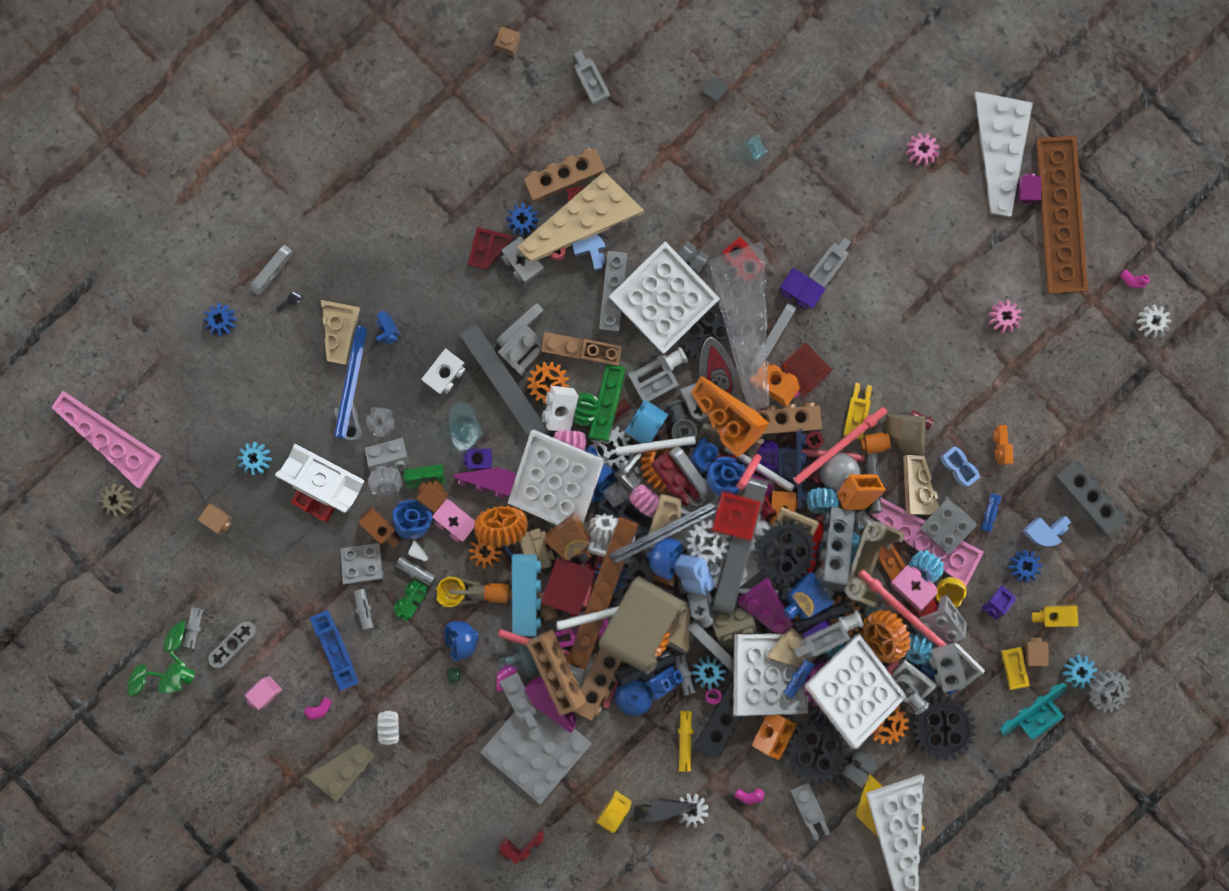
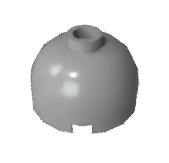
(837, 470)

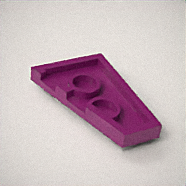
(766, 607)

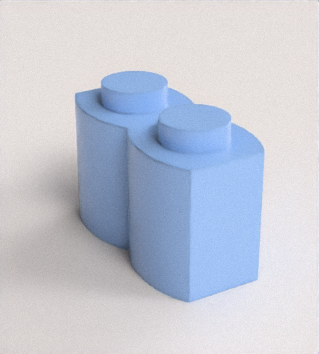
(962, 470)
(694, 575)

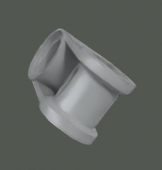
(692, 404)
(353, 423)
(701, 609)

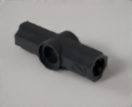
(629, 673)

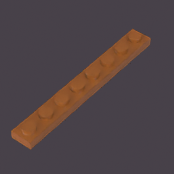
(601, 595)

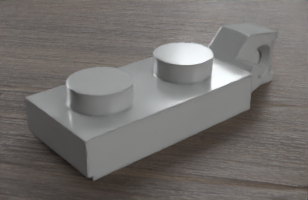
(590, 78)
(830, 263)
(823, 640)
(516, 693)

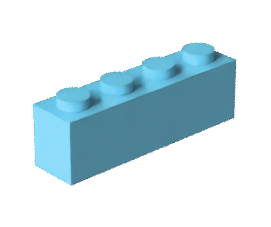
(525, 594)

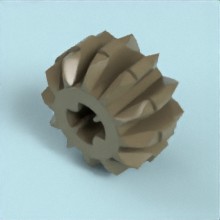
(110, 505)

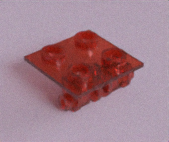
(806, 367)

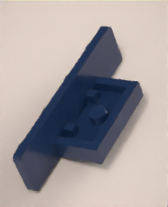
(791, 464)

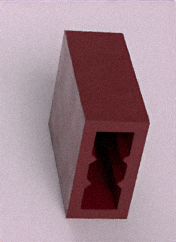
(568, 585)

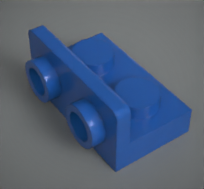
(387, 324)

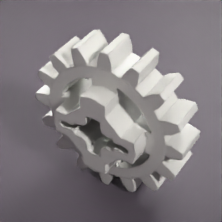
(613, 438)
(714, 549)

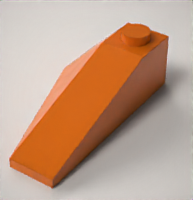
(733, 420)

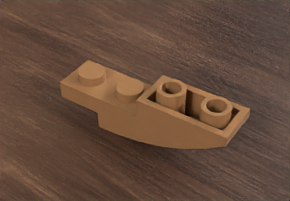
(580, 349)

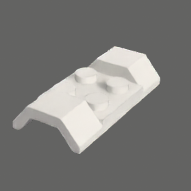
(320, 479)

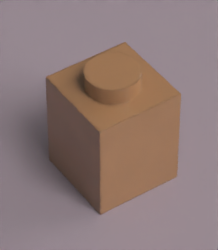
(507, 41)
(215, 519)
(1036, 652)

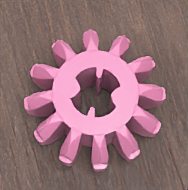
(926, 144)
(1012, 315)
(573, 438)
(645, 499)

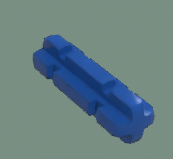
(990, 513)

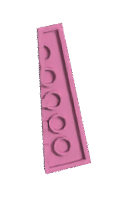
(120, 448)
(958, 564)

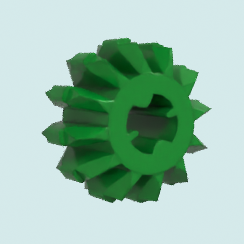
(585, 409)

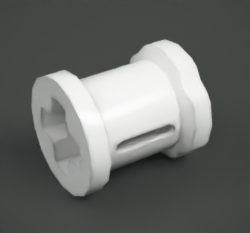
(675, 358)
(851, 621)

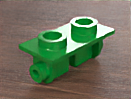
(415, 476)
(405, 605)

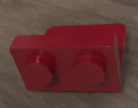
(510, 851)

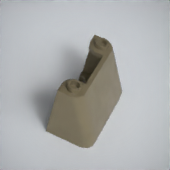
(874, 537)
(641, 624)

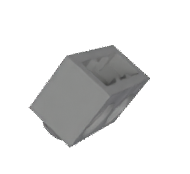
(951, 666)

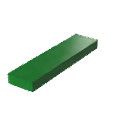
(607, 403)

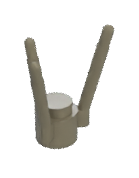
(474, 593)

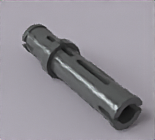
(872, 469)

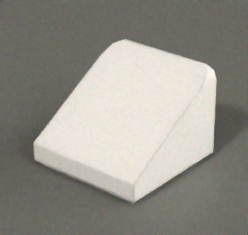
(417, 552)

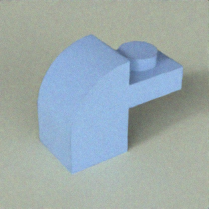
(592, 246)
(1044, 535)

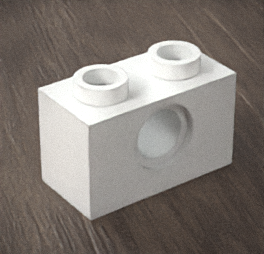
(445, 360)
(561, 419)

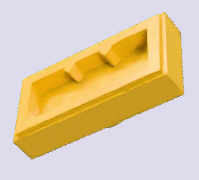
(1015, 668)

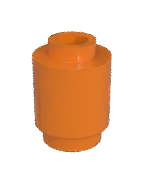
(875, 443)
(497, 593)

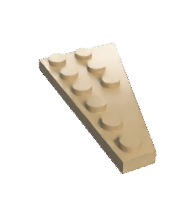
(587, 214)

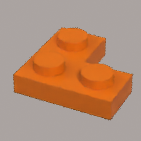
(1004, 451)

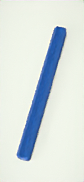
(350, 382)

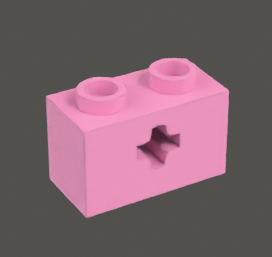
(450, 510)
(903, 585)
(263, 693)

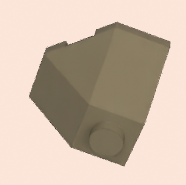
(907, 432)

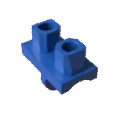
(703, 455)
(664, 682)

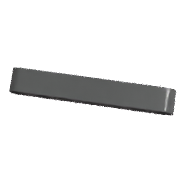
(502, 380)
(737, 556)

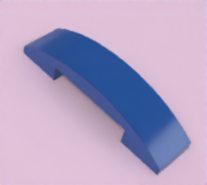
(334, 649)

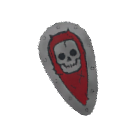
(718, 367)

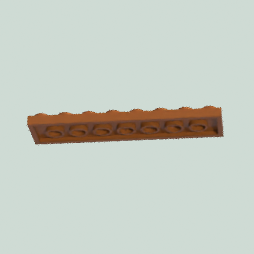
(1062, 215)

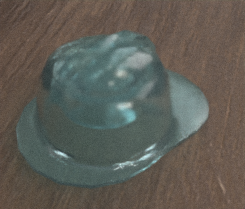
(463, 426)

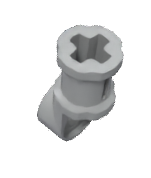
(911, 692)

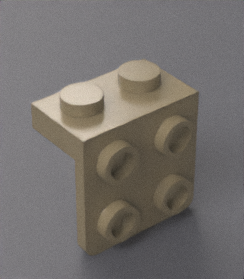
(727, 625)

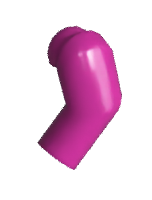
(751, 798)

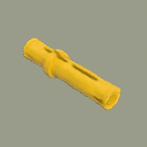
(685, 741)

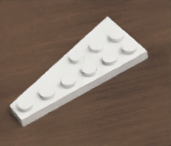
(1002, 139)
(898, 826)

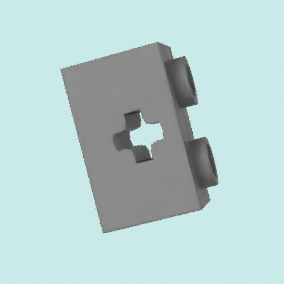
(526, 272)

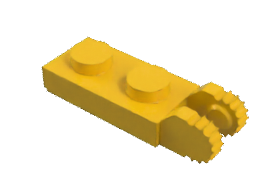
(857, 410)

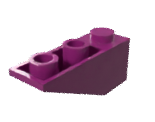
(493, 479)
(542, 700)

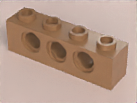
(539, 192)
(811, 423)
(556, 672)
(589, 709)

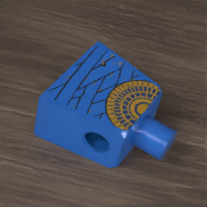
(807, 598)

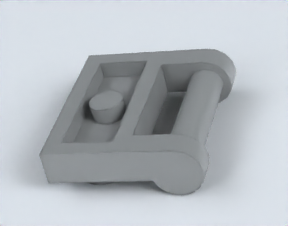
(518, 346)
(655, 385)

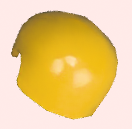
(443, 588)
(953, 589)

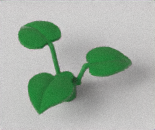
(173, 675)

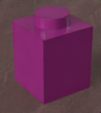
(1029, 188)

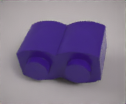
(801, 289)

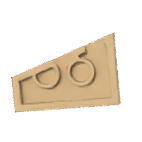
(340, 327)
(919, 493)
(667, 511)

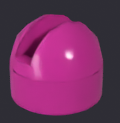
(713, 692)

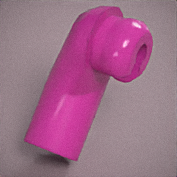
(1134, 281)
(504, 673)
(318, 712)

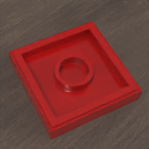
(736, 516)

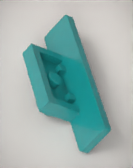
(1039, 716)

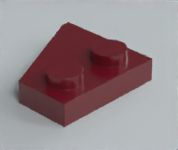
(487, 247)

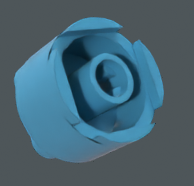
(646, 423)

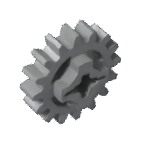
(1109, 691)

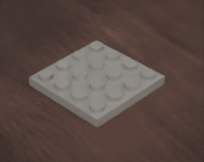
(535, 755)

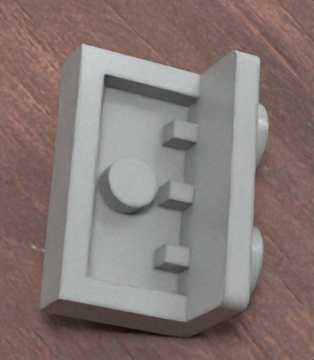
(389, 454)
(629, 471)

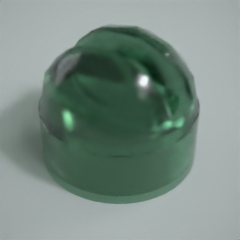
(454, 675)

